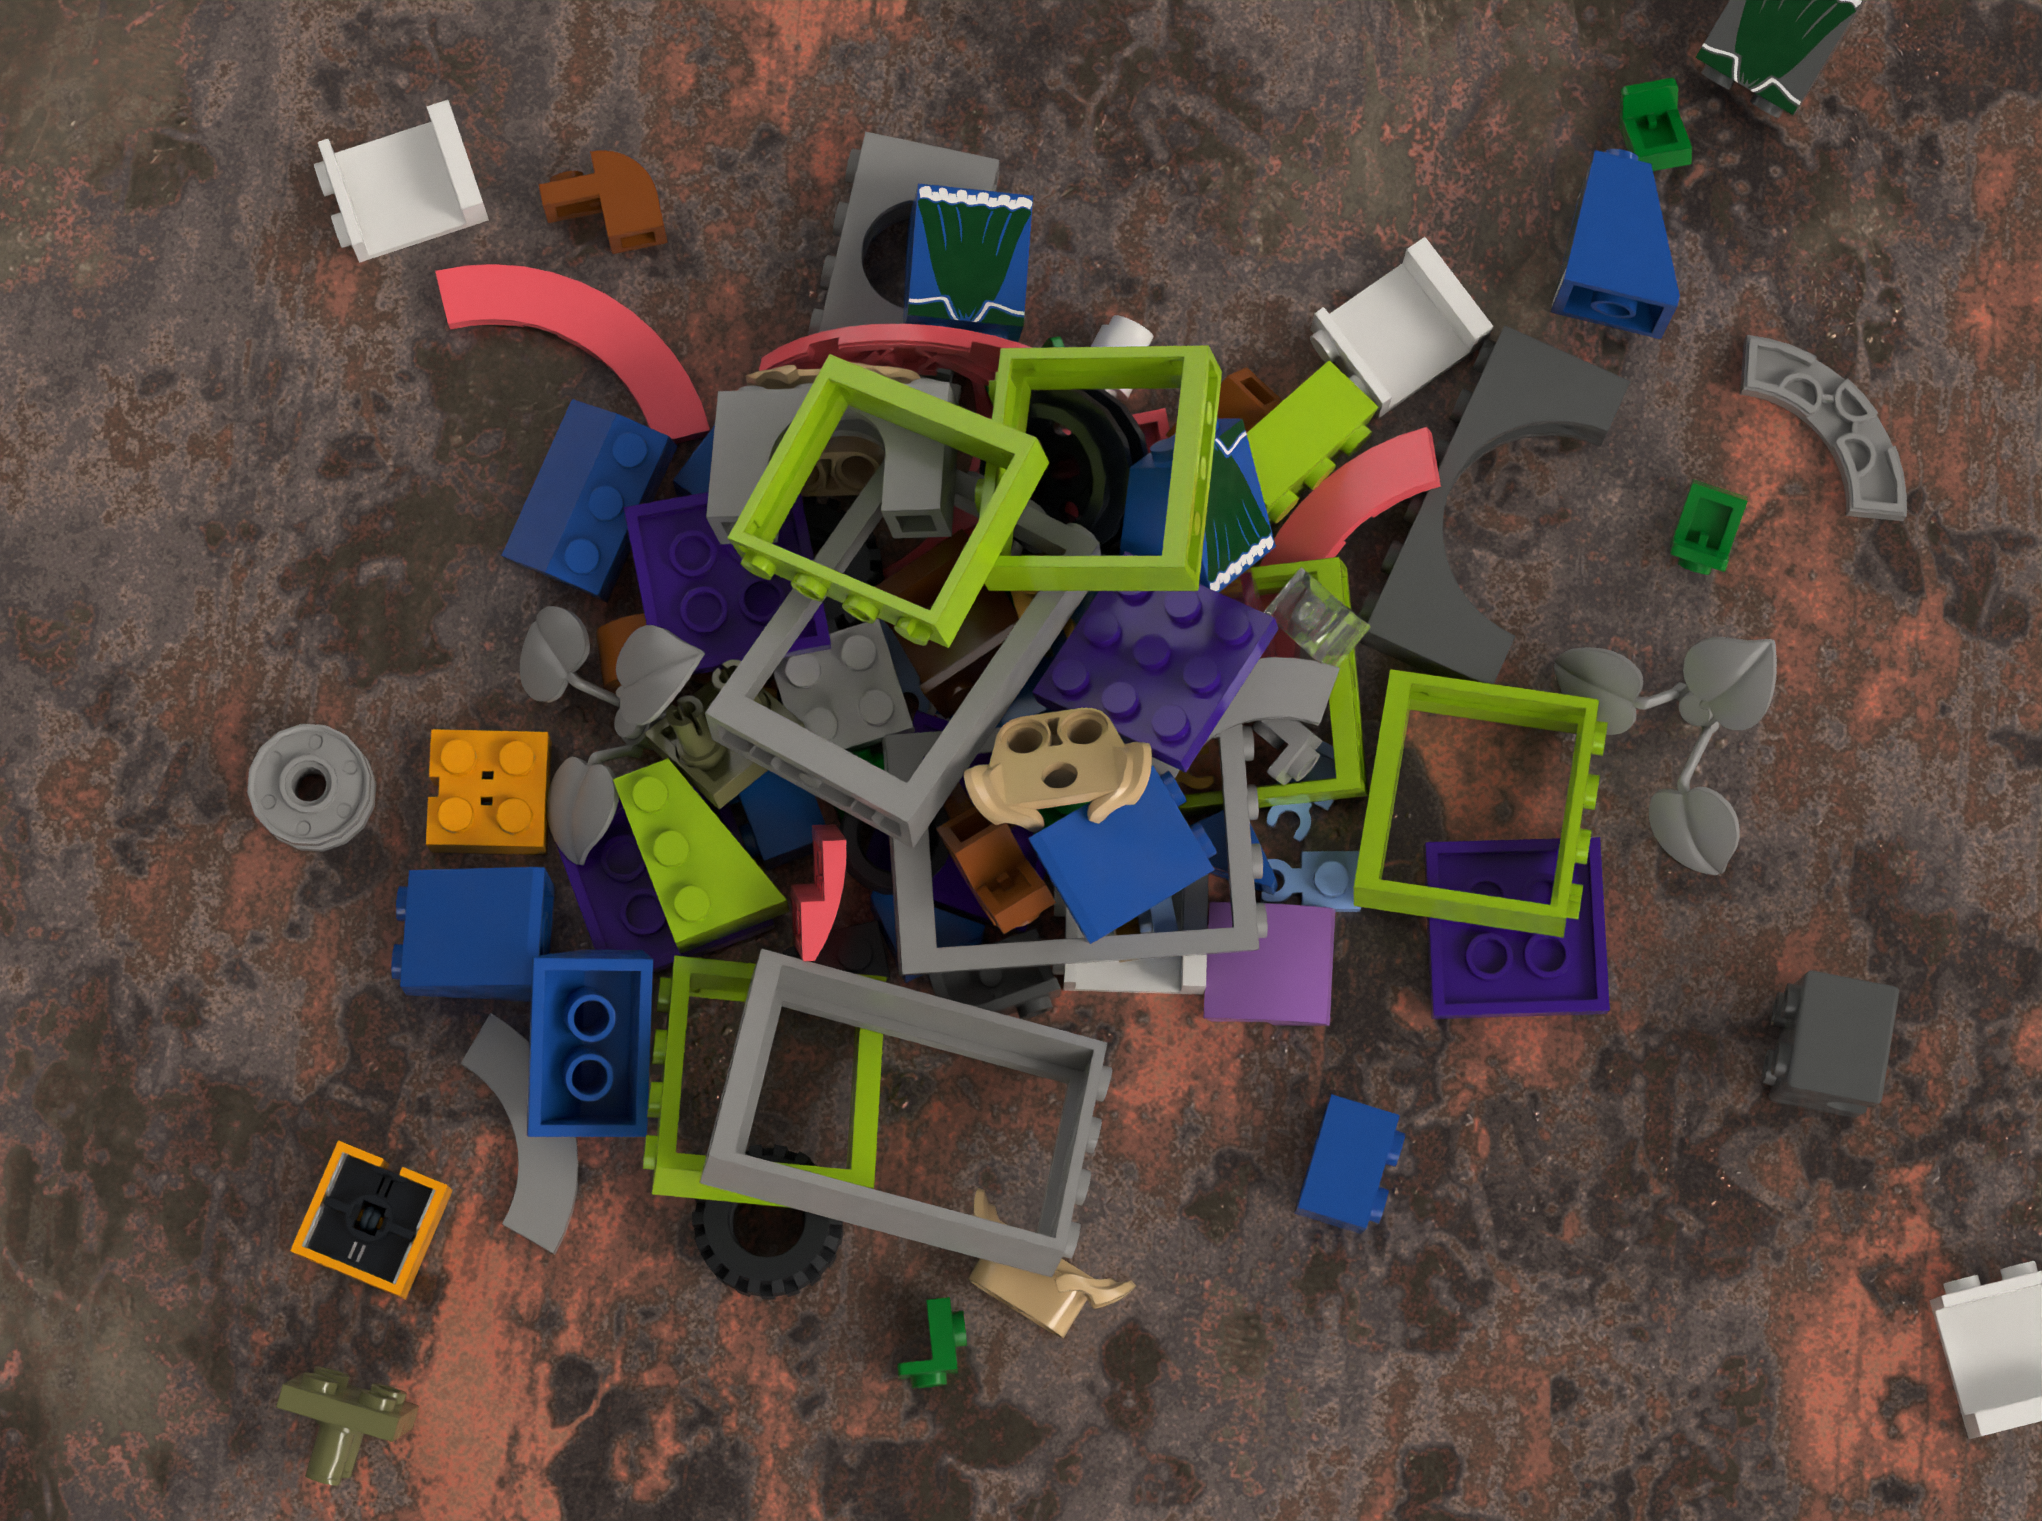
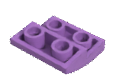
(1283, 980)

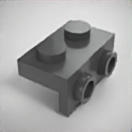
(1002, 990)

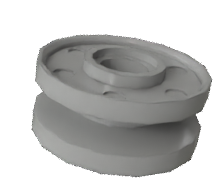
(291, 758)

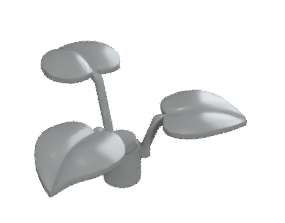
(651, 674)
(1725, 684)

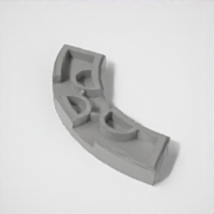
(1838, 415)
(1276, 690)
(546, 1165)

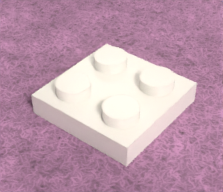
(848, 690)

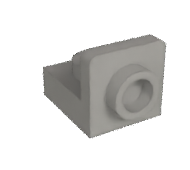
(1298, 756)

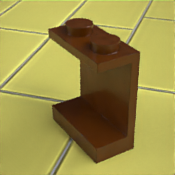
(951, 671)

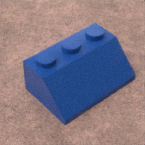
(575, 511)
(590, 1044)

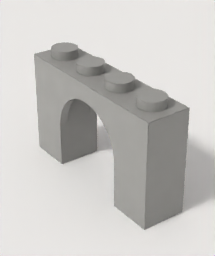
(883, 193)
(755, 419)

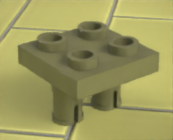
(687, 742)
(344, 1418)

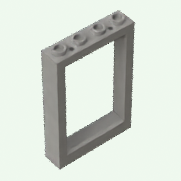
(845, 779)
(914, 891)
(931, 1022)

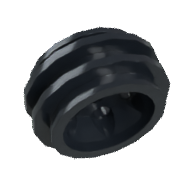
(1089, 463)

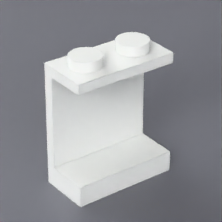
(402, 187)
(1402, 329)
(1150, 975)
(1994, 1348)

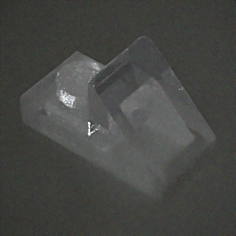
(1317, 619)

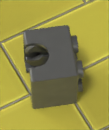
(1831, 1043)

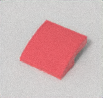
(817, 903)

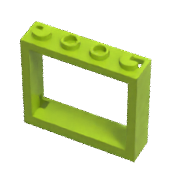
(1126, 367)
(847, 384)
(1343, 702)
(1494, 704)
(680, 1172)

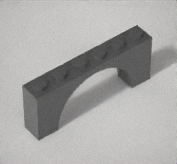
(1520, 395)

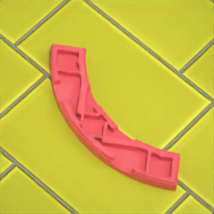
(588, 320)
(898, 345)
(1346, 500)

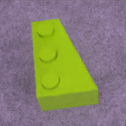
(1306, 434)
(694, 861)

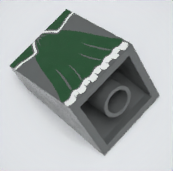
(1776, 47)

